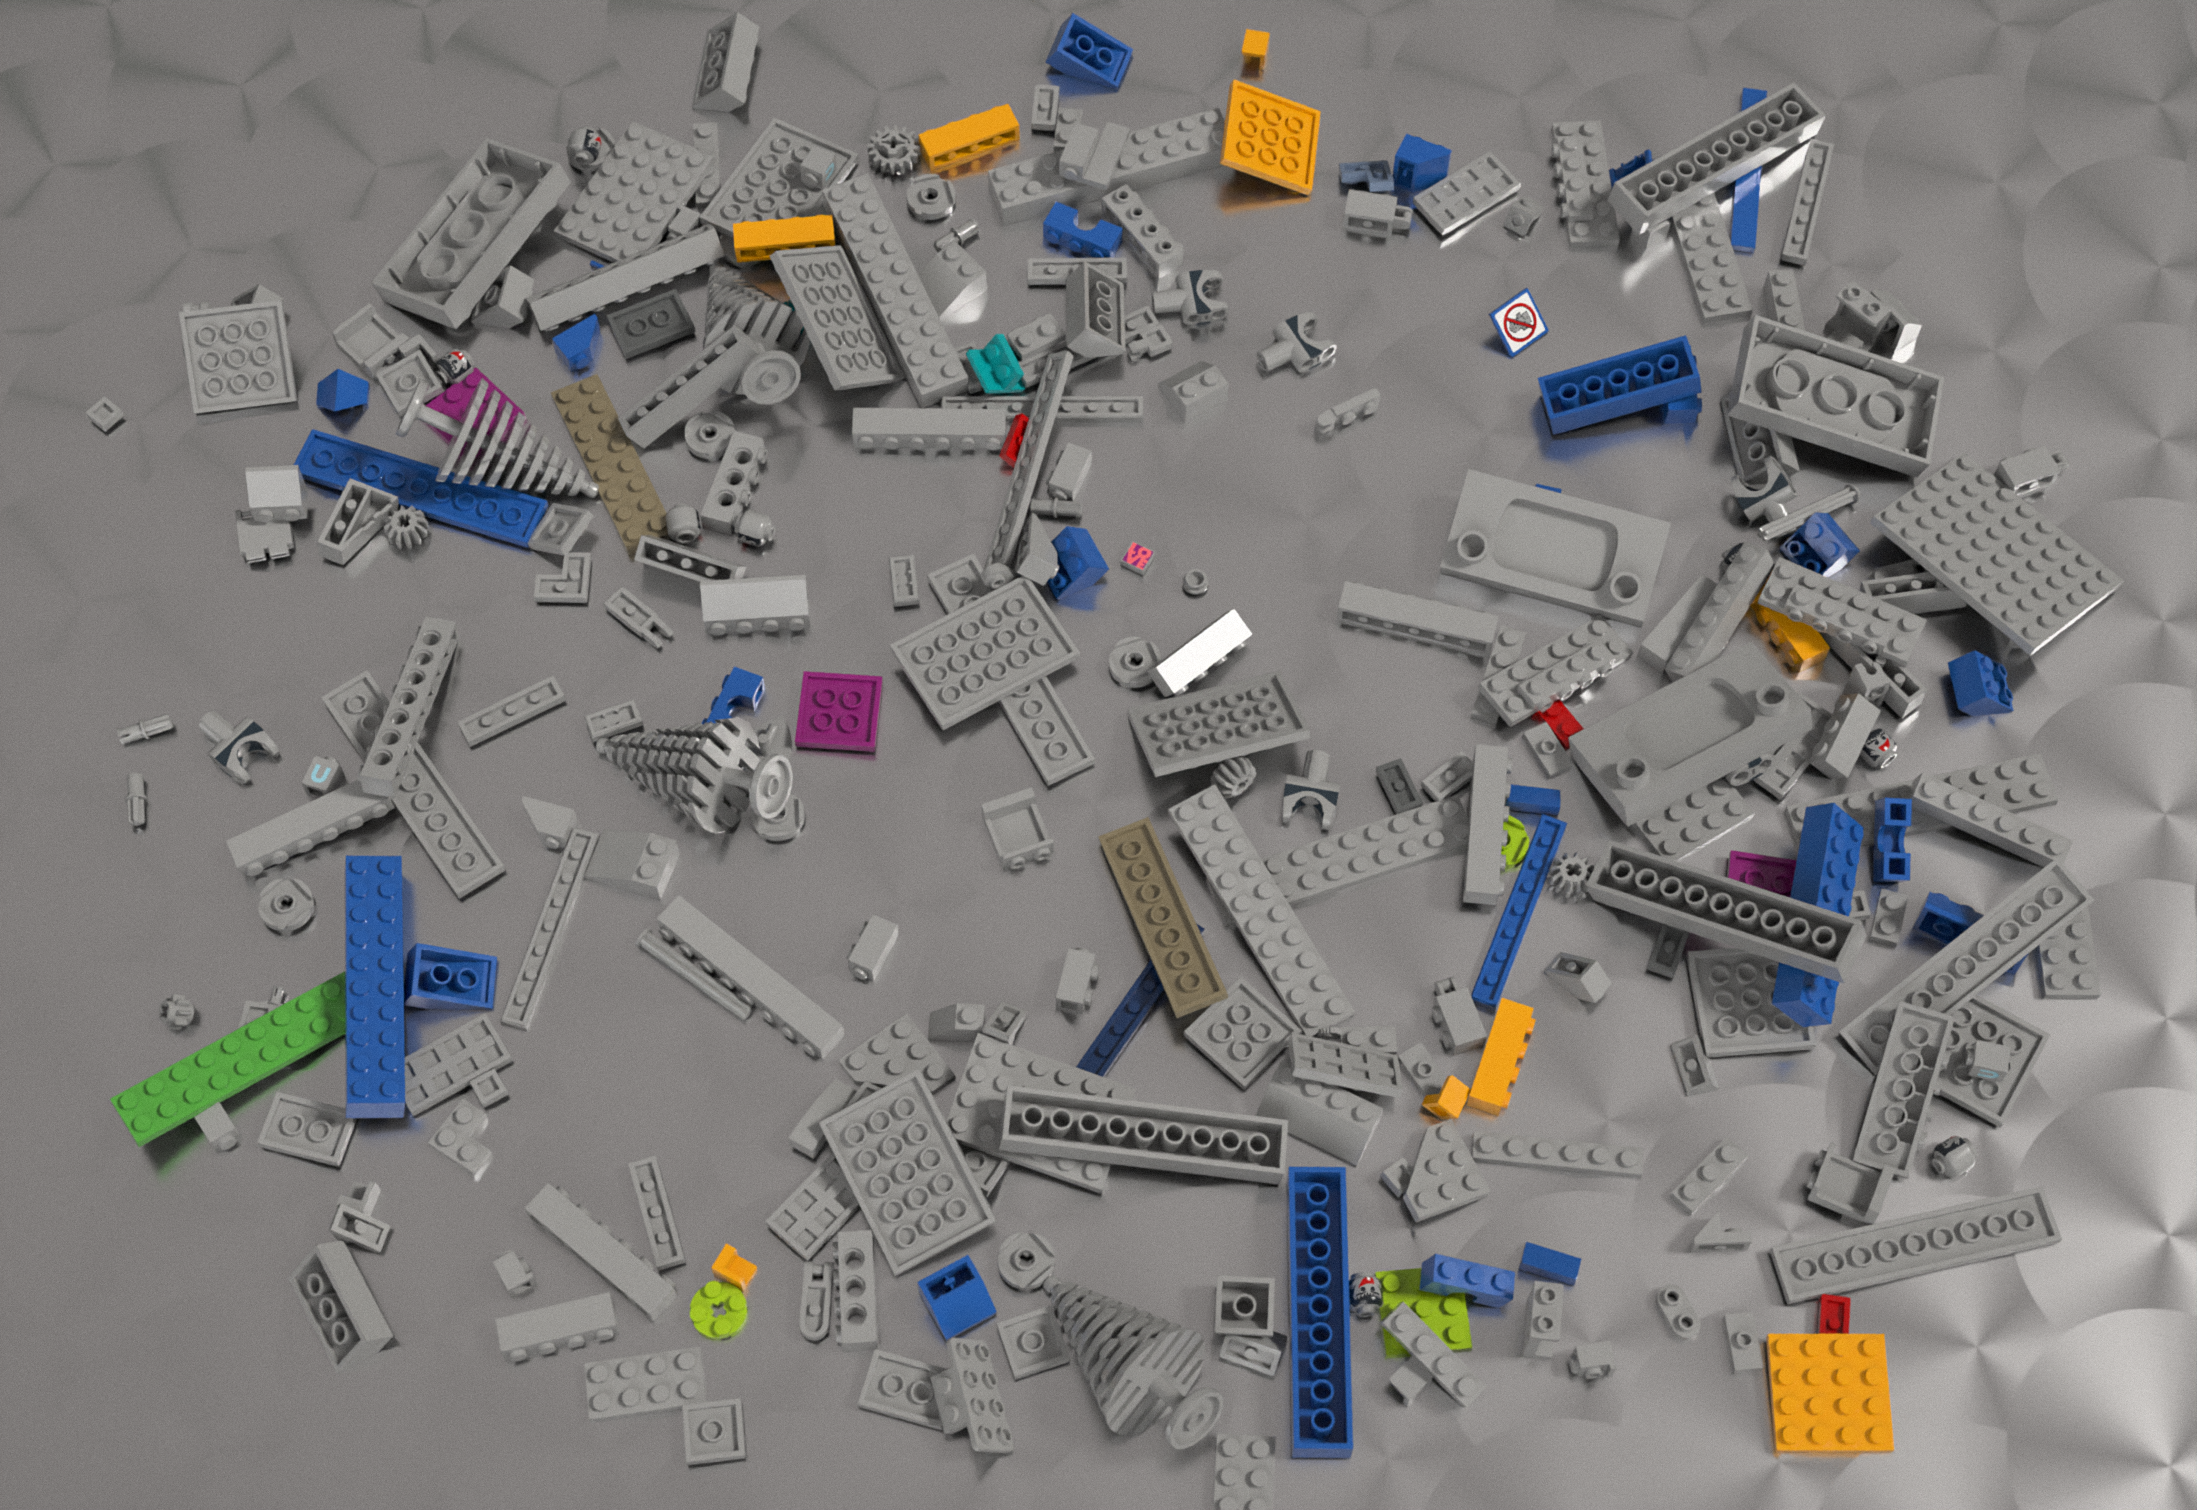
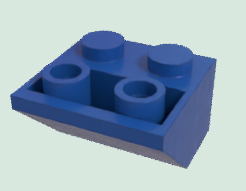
(1420, 164)
(1820, 545)
(1078, 562)
(1980, 685)
(956, 1297)

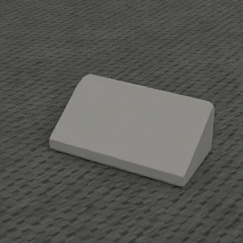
(1694, 1066)

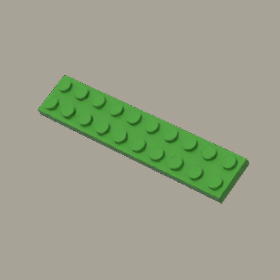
(233, 1062)

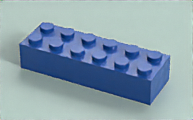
(1620, 385)

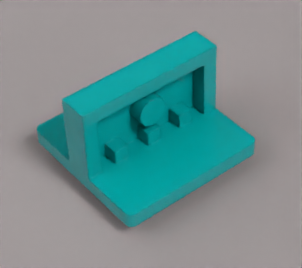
(997, 366)

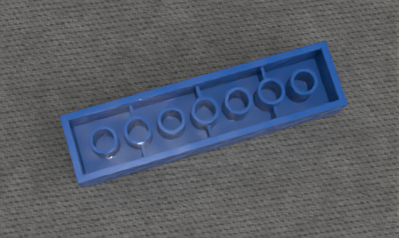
(1824, 879)

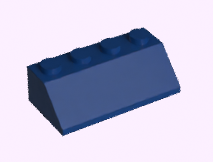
(1947, 920)

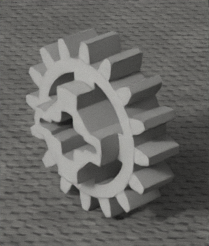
(893, 149)

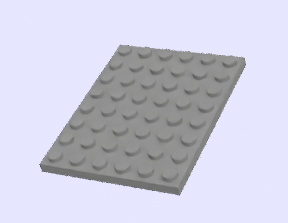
(1997, 553)

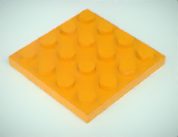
(1270, 137)
(1829, 1393)

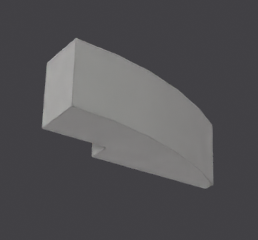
(808, 1134)

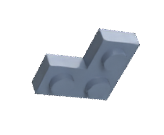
(1375, 173)

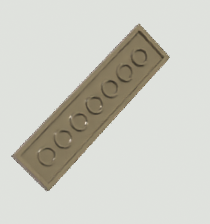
(611, 461)
(1163, 917)

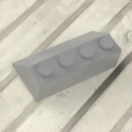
(726, 65)
(1094, 313)
(1754, 444)
(755, 604)
(1321, 1114)
(339, 1305)

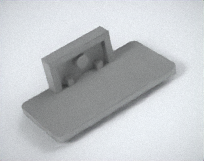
(971, 1397)

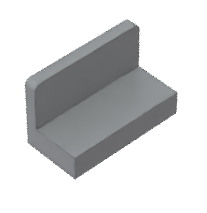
(1254, 1351)

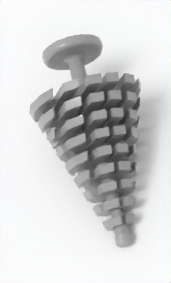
(770, 325)
(491, 444)
(702, 771)
(1137, 1364)

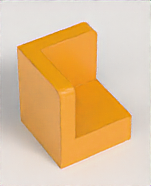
(1256, 45)
(1449, 1100)
(733, 1268)

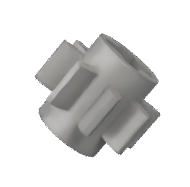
(176, 1011)

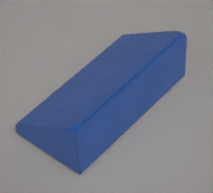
(1534, 800)
(1550, 1263)

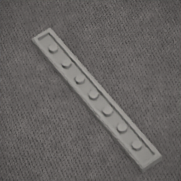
(1069, 409)
(549, 929)

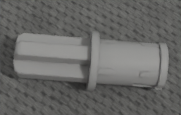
(957, 234)
(1056, 507)
(145, 729)
(135, 799)

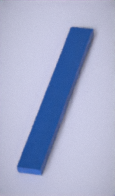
(1746, 192)
(1518, 912)

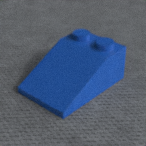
(1088, 53)
(449, 979)

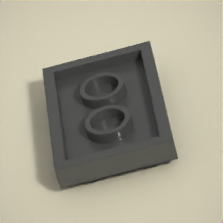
(650, 323)

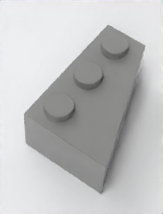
(355, 520)

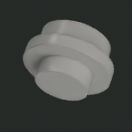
(1195, 582)

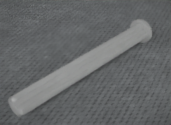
(1848, 495)
(693, 974)

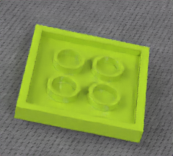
(1442, 1314)

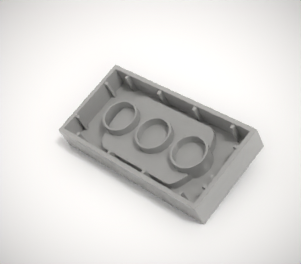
(471, 233)
(1836, 396)
(1555, 548)
(1690, 733)

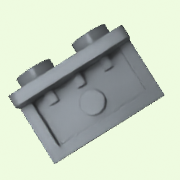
(1035, 336)

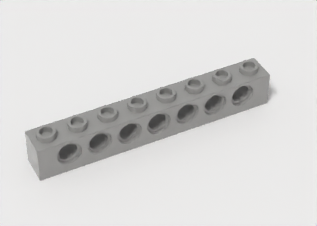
(408, 707)

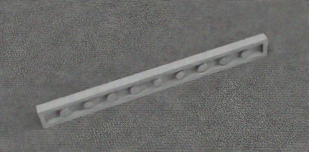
(1029, 459)

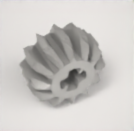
(406, 527)
(1233, 776)
(1570, 874)

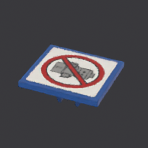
(1518, 322)

